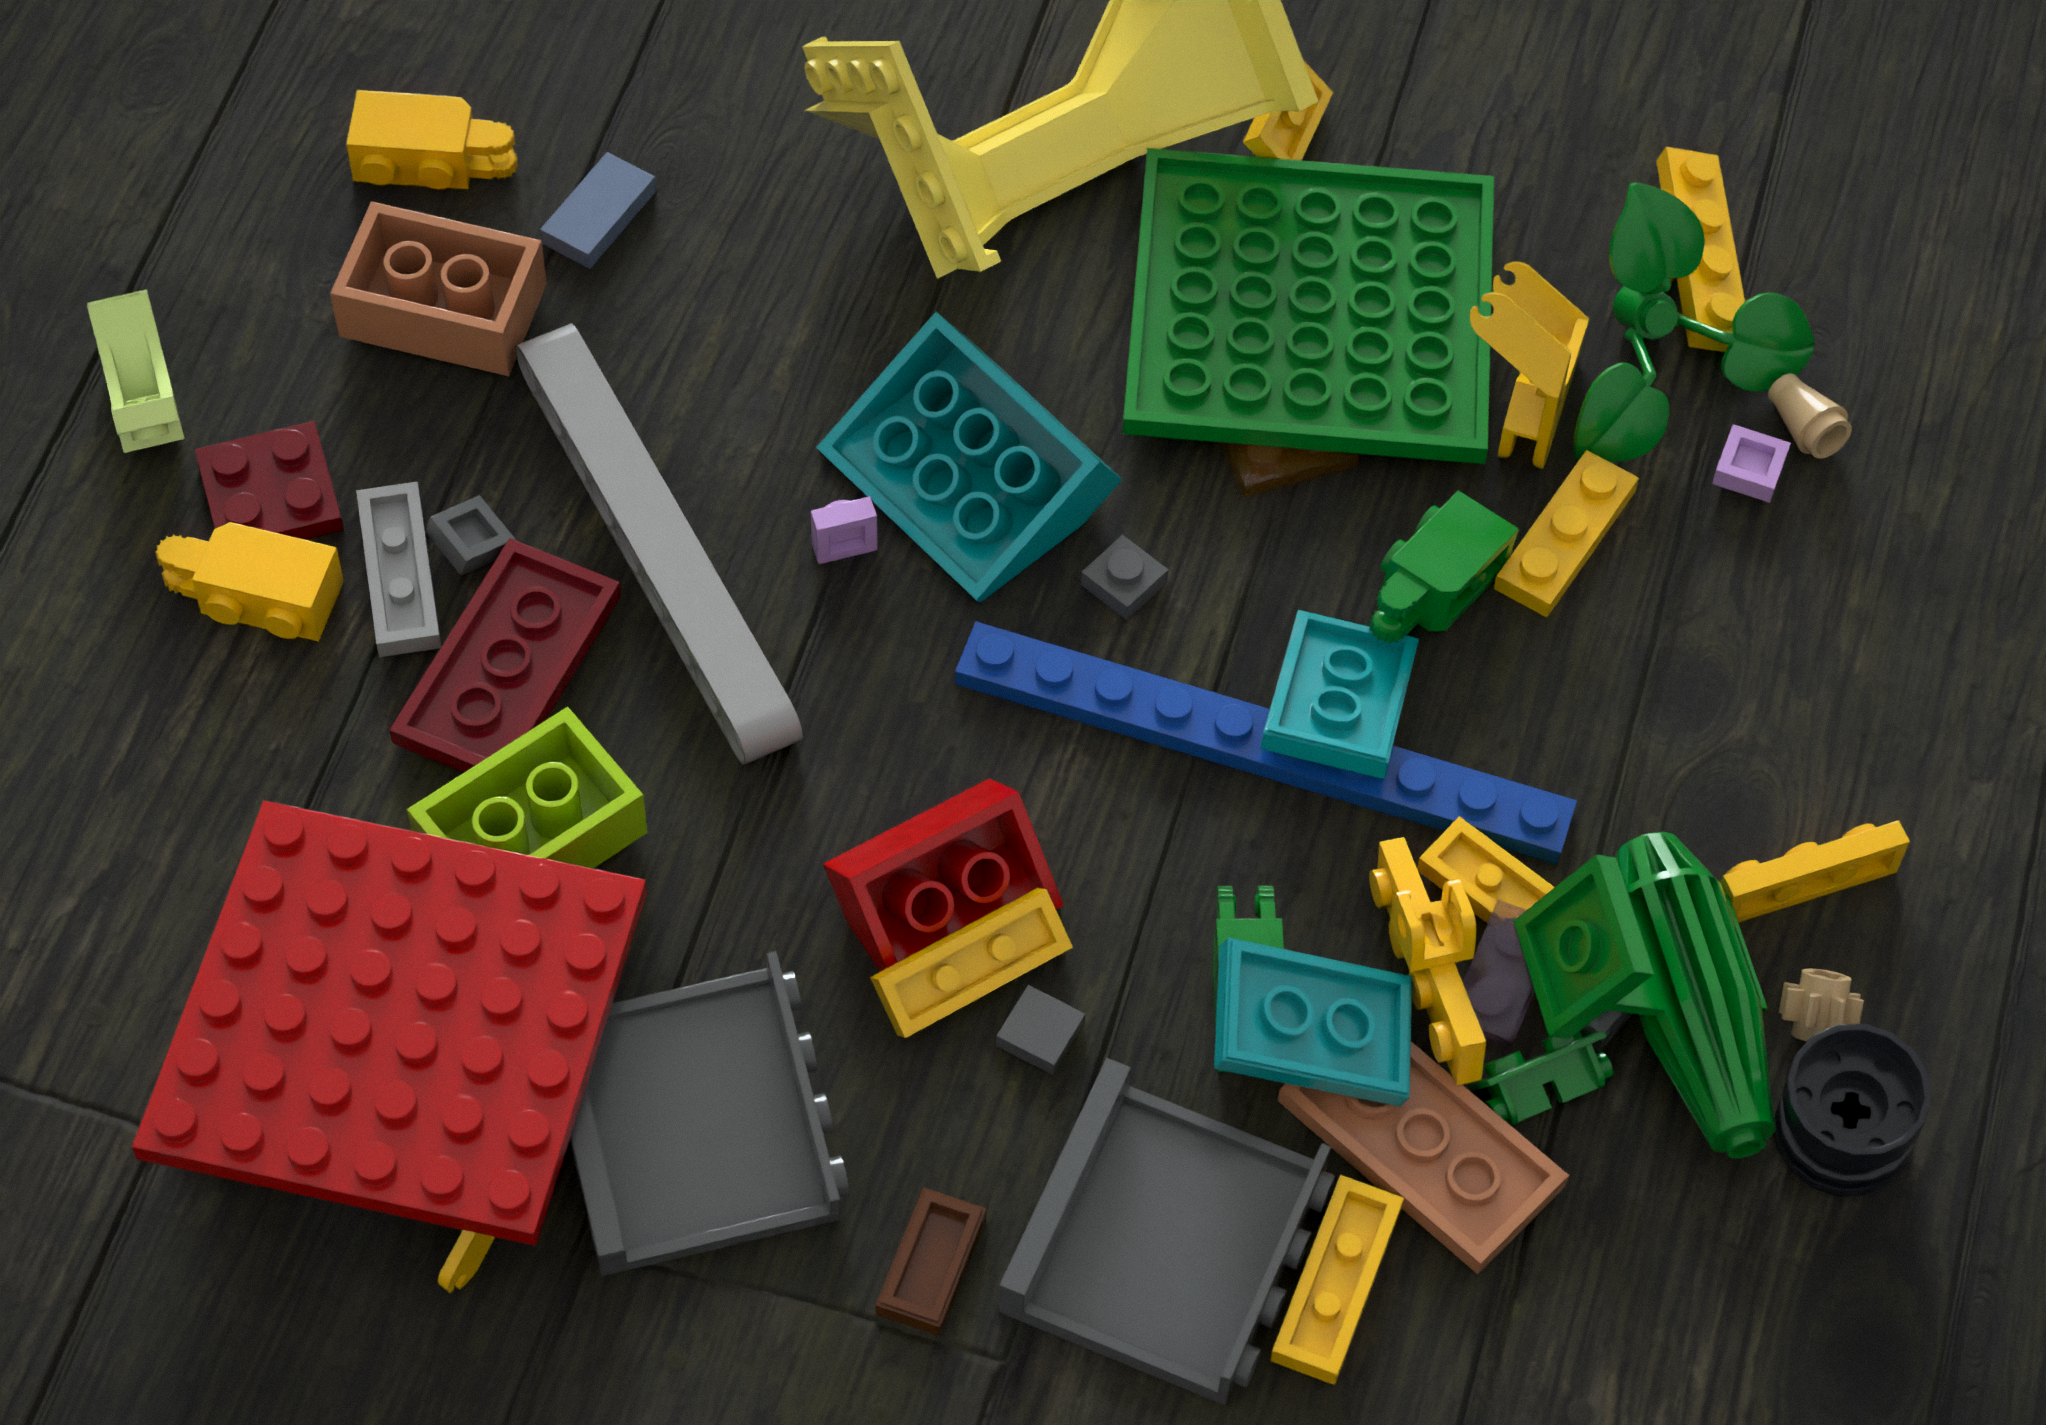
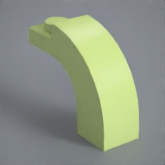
(135, 371)

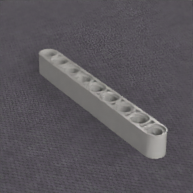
(659, 545)

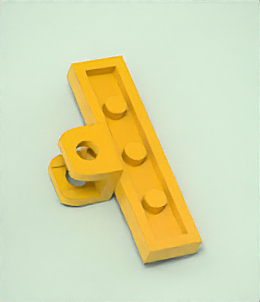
(1715, 288)
(1432, 941)

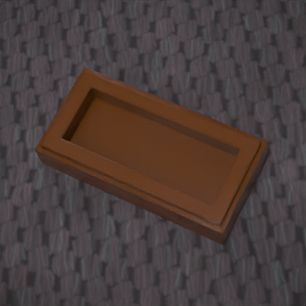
(931, 1261)

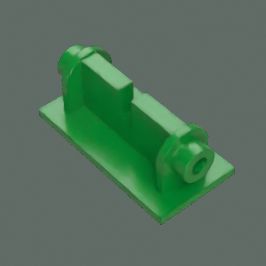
(1567, 1063)

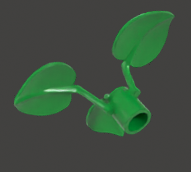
(1649, 246)

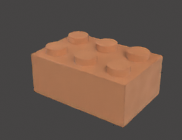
(439, 288)

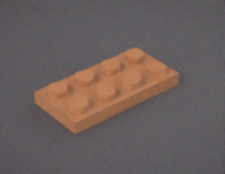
(1441, 1151)

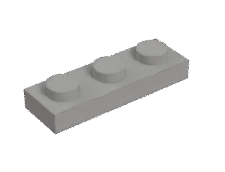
(398, 569)

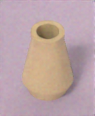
(1811, 418)

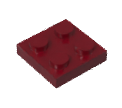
(272, 483)

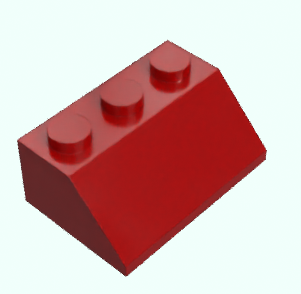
(939, 872)

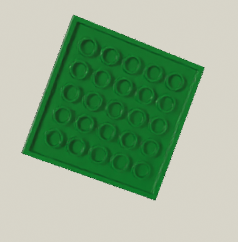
(1311, 306)

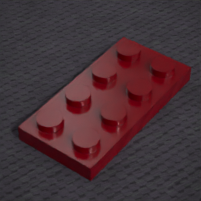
(506, 657)

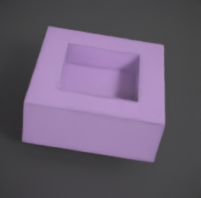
(1751, 463)
(844, 529)

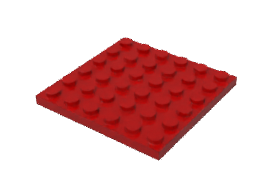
(394, 1022)

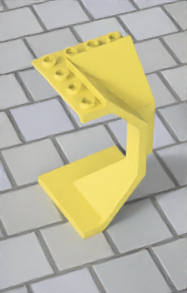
(1145, 82)

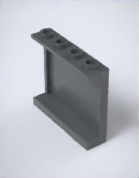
(704, 1123)
(1164, 1238)

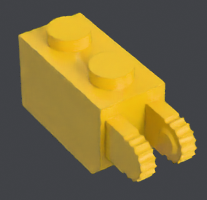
(425, 142)
(255, 578)

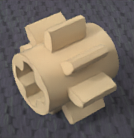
(1819, 1003)

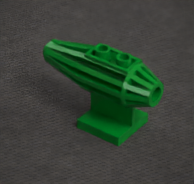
(1664, 944)

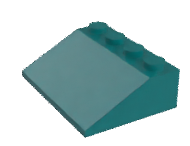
(967, 460)

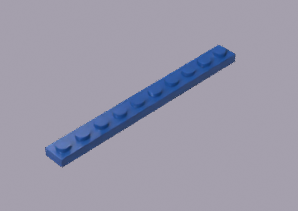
(1232, 733)

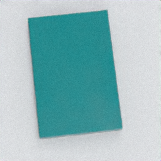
(1339, 695)
(1313, 1022)

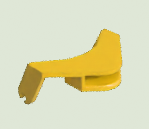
(1541, 339)

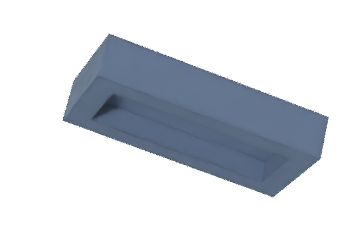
(598, 210)

